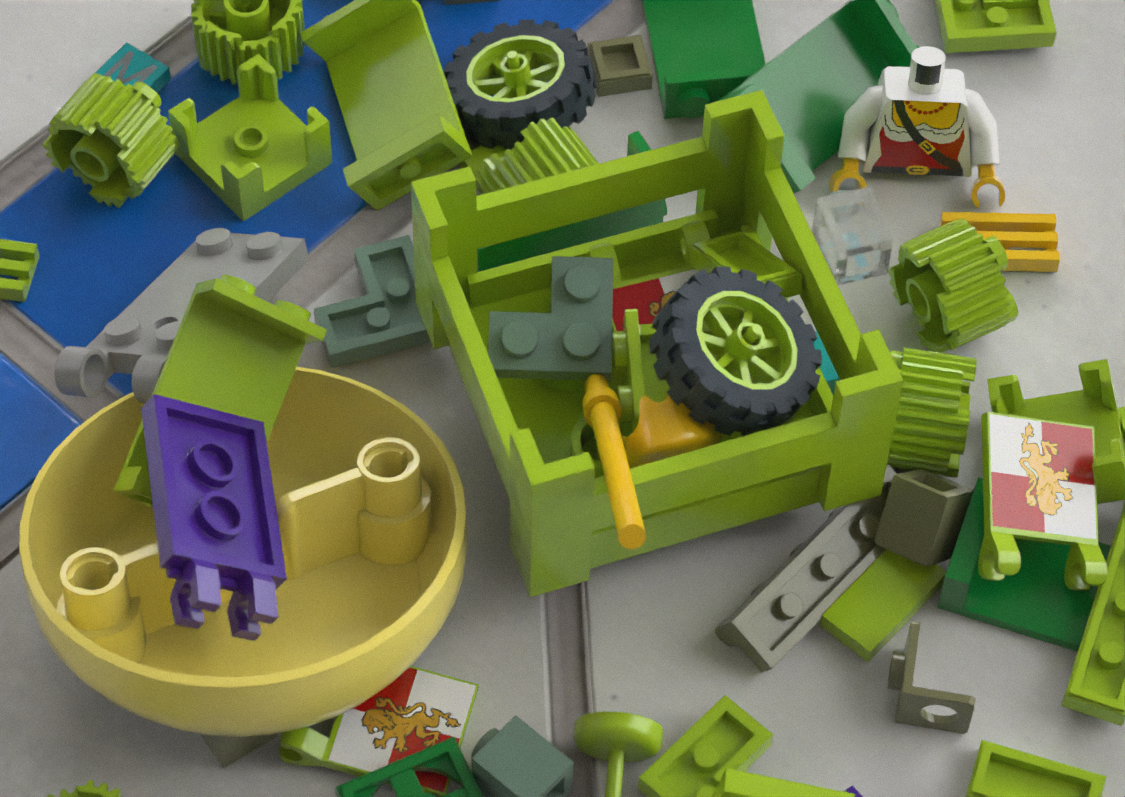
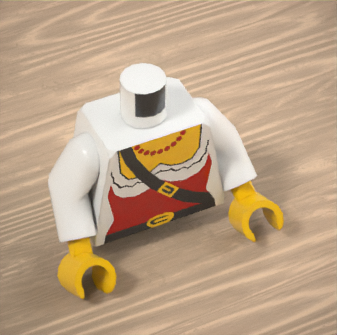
(920, 125)

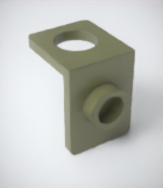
(913, 699)

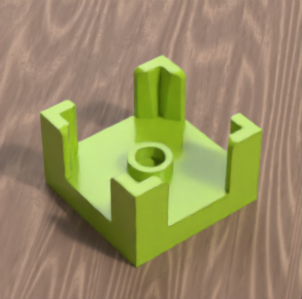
(252, 145)
(1092, 407)

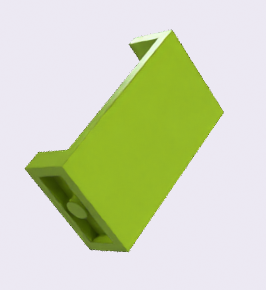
(389, 96)
(227, 357)

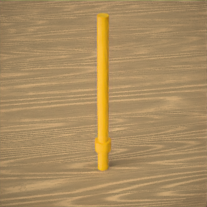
(603, 413)

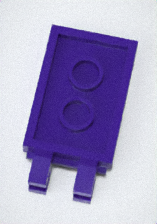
(214, 513)

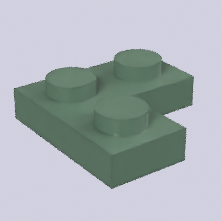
(385, 316)
(568, 340)

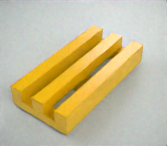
(1017, 231)

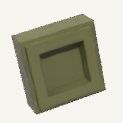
(620, 65)

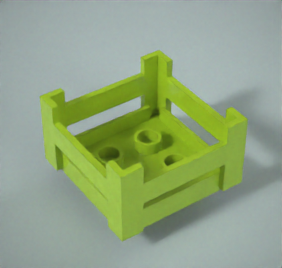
(536, 428)

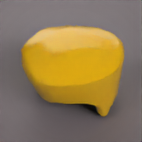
(666, 432)

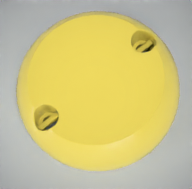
(368, 554)

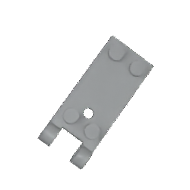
(145, 330)

